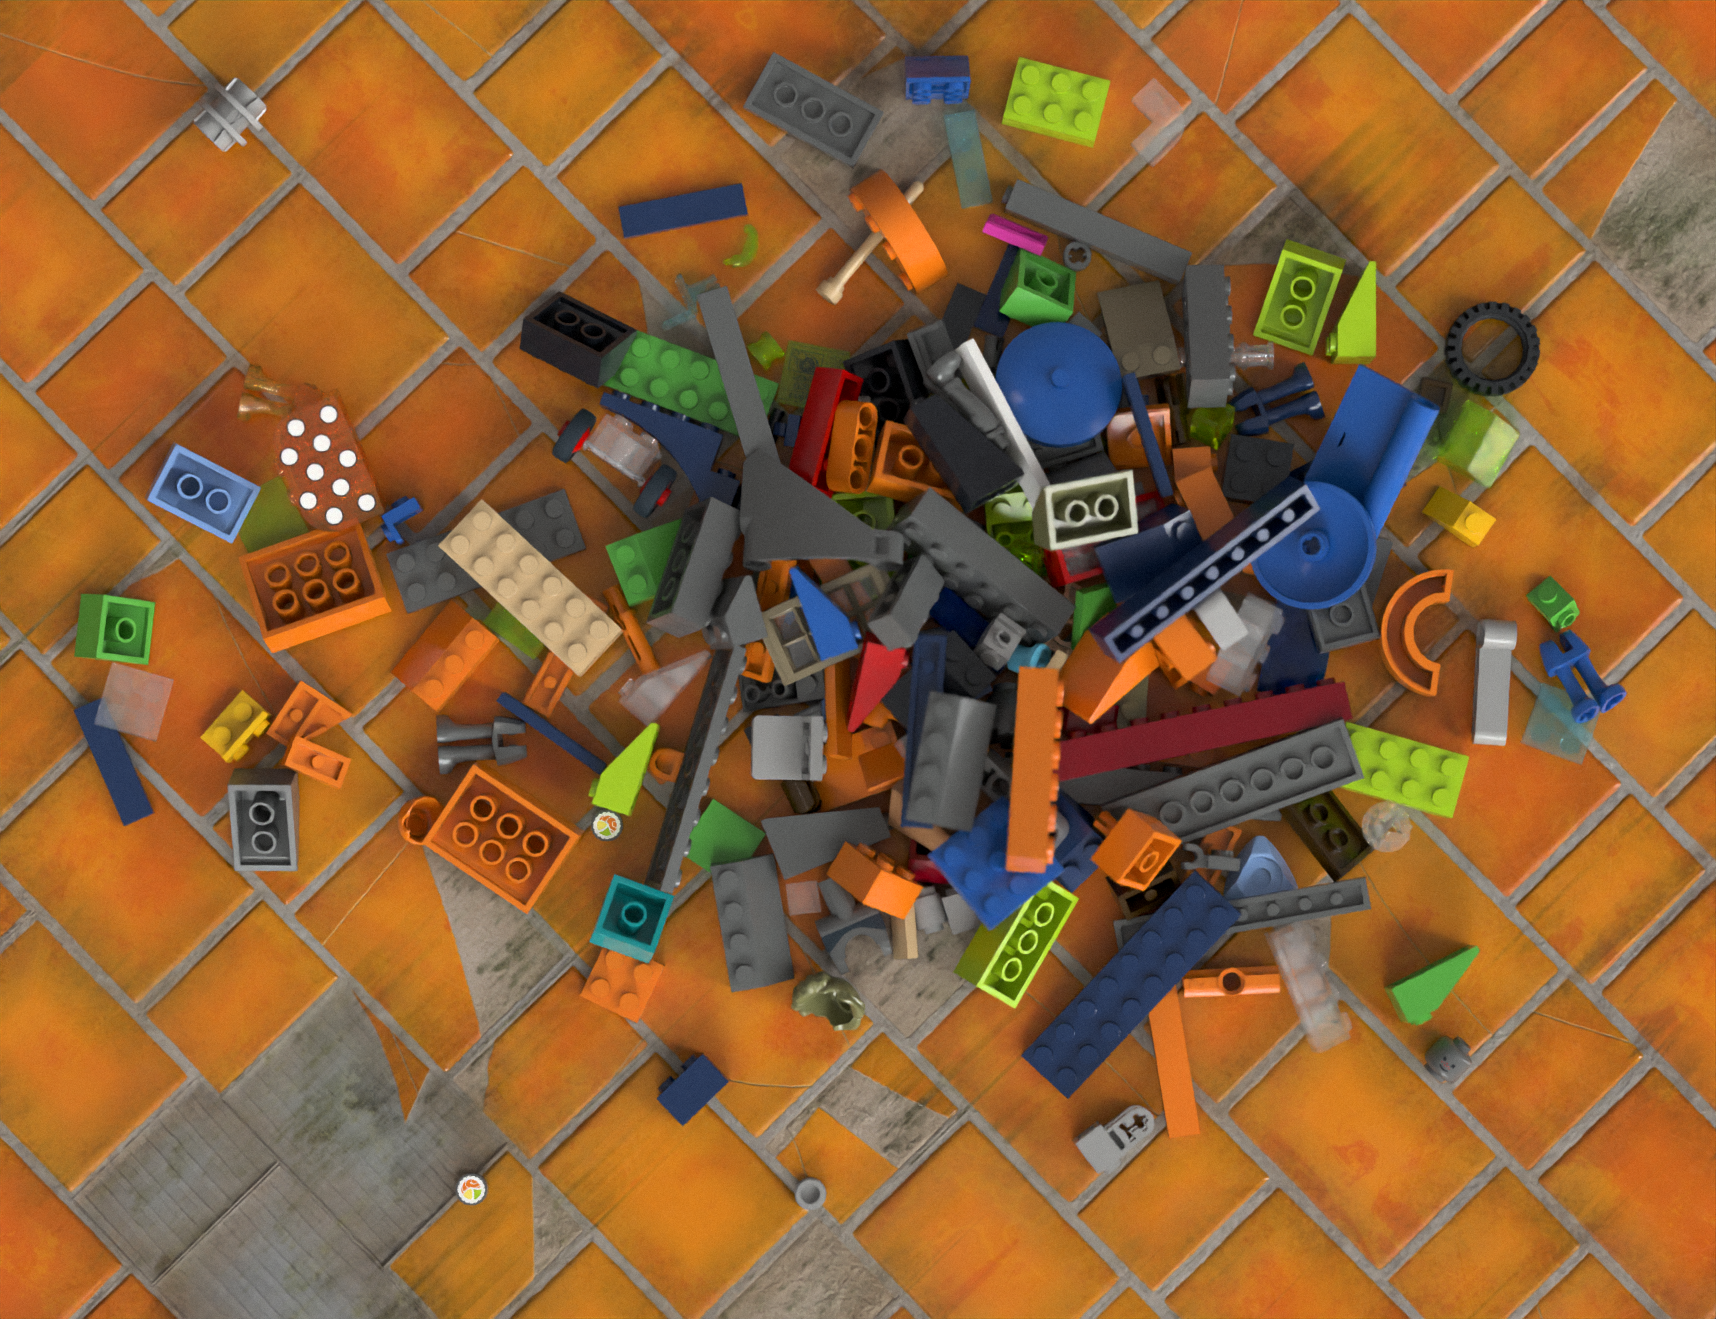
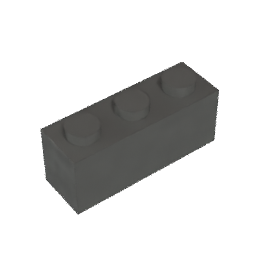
(906, 603)

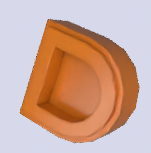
(667, 763)

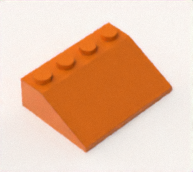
(313, 586)
(502, 836)

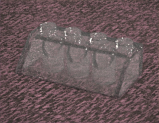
(1308, 986)

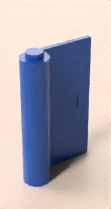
(1373, 441)

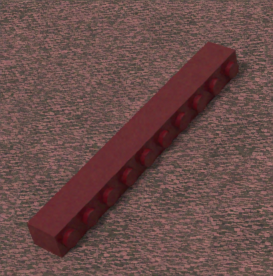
(1202, 729)

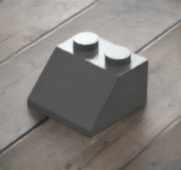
(735, 616)

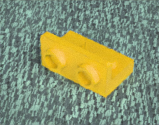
(236, 727)

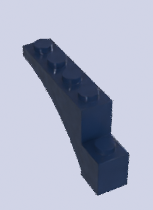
(690, 445)

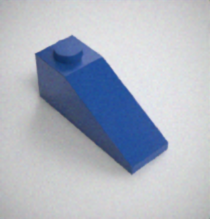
(826, 619)

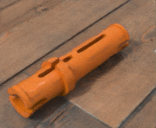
(633, 634)

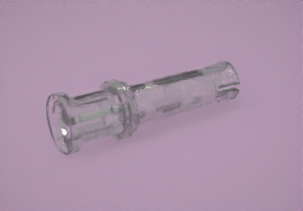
(1245, 356)

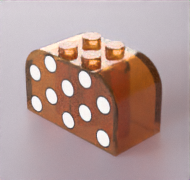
(326, 464)

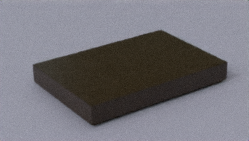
(1328, 833)

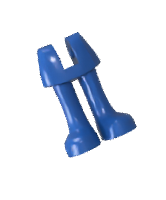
(1577, 657)

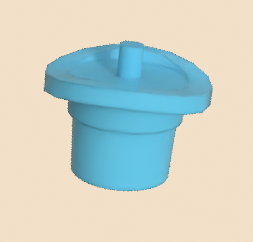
(1024, 656)

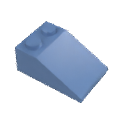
(202, 492)

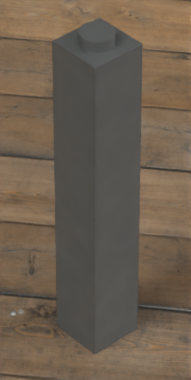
(1096, 231)
(736, 372)

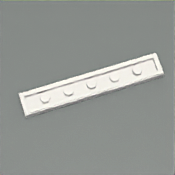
(987, 390)

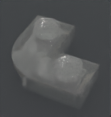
(1166, 121)

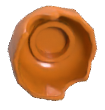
(418, 817)

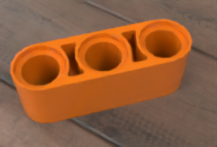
(851, 446)

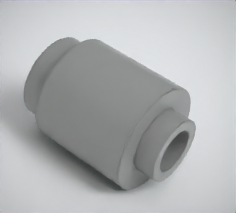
(929, 911)

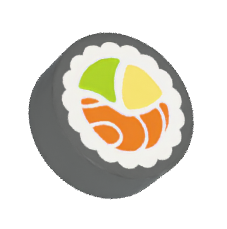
(607, 825)
(472, 1189)

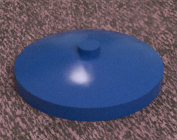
(1060, 384)
(1322, 557)

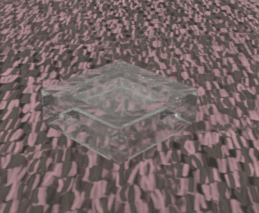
(803, 897)

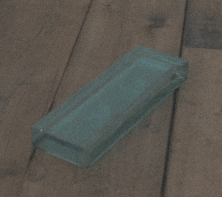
(968, 159)

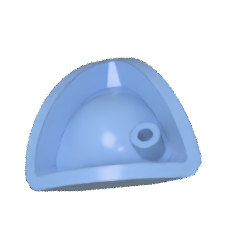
(1260, 871)

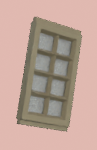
(789, 634)

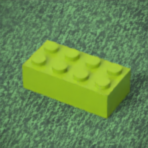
(1406, 771)
(1012, 952)

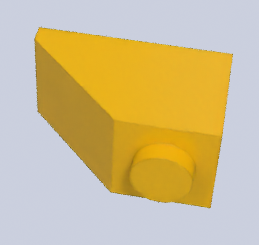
(1459, 516)

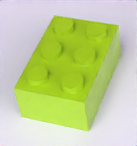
(1056, 102)

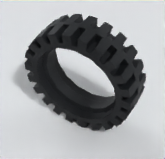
(1524, 329)

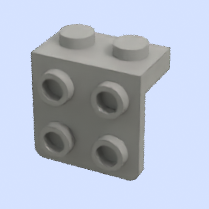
(788, 747)

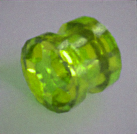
(765, 350)

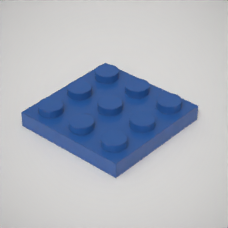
(977, 867)

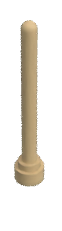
(832, 288)

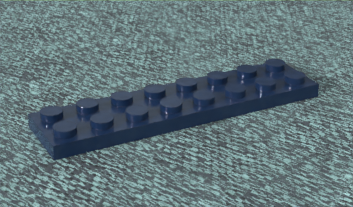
(1131, 984)

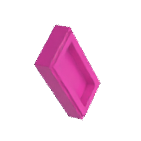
(1015, 234)

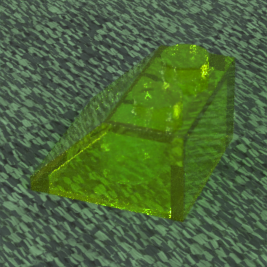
(1477, 444)

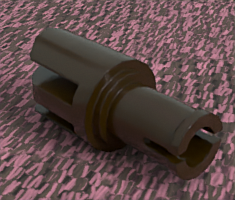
(1173, 391)
(802, 796)

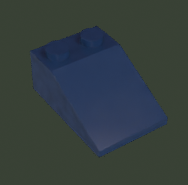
(1139, 558)
(1080, 843)

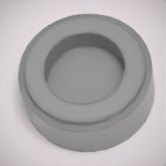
(810, 1193)

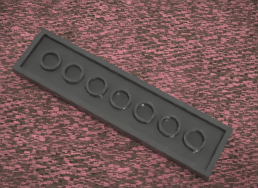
(692, 781)
(1248, 783)

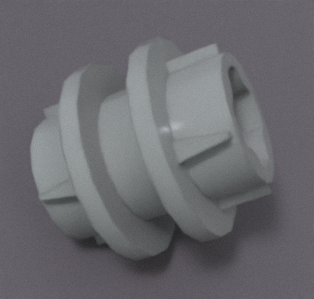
(230, 114)

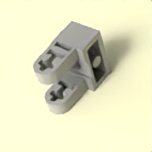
(1108, 1143)

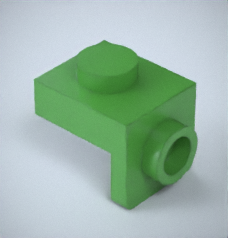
(1554, 604)

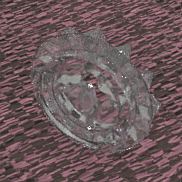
(1374, 830)

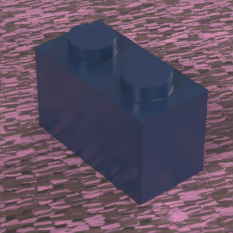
(692, 1088)

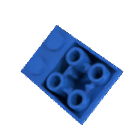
(937, 79)

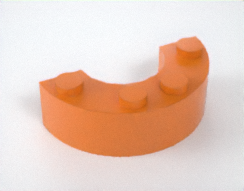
(901, 229)
(1397, 634)

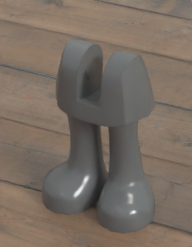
(451, 755)

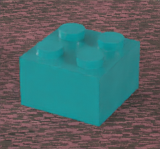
(631, 919)

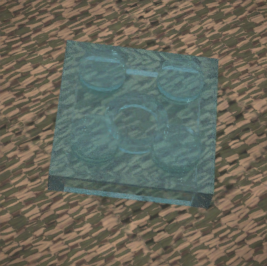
(1553, 728)

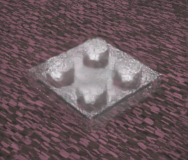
(134, 701)

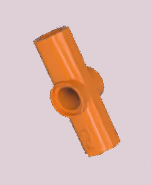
(1251, 981)

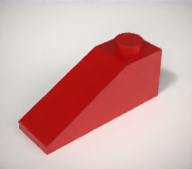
(873, 678)

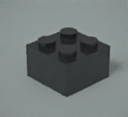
(1253, 467)

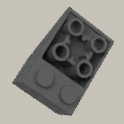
(761, 695)

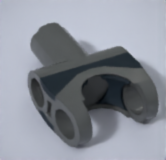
(847, 921)

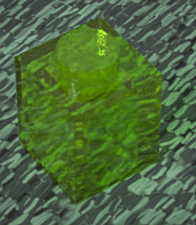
(1212, 424)

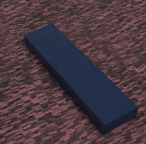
(683, 211)
(1147, 435)
(552, 733)
(115, 766)

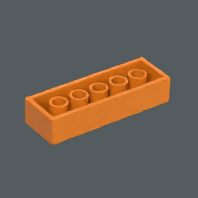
(1032, 774)

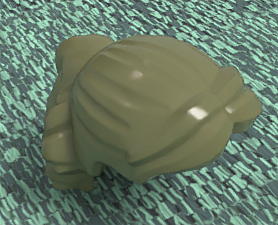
(829, 998)

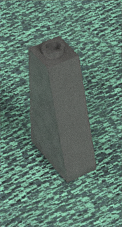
(816, 838)

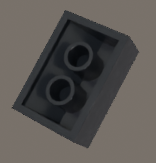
(576, 339)
(889, 379)

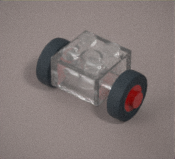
(623, 451)

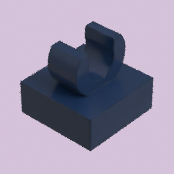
(788, 430)

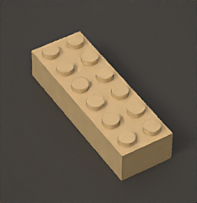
(531, 588)

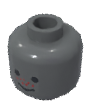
(1448, 1059)

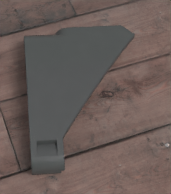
(794, 520)

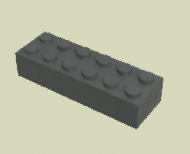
(980, 568)

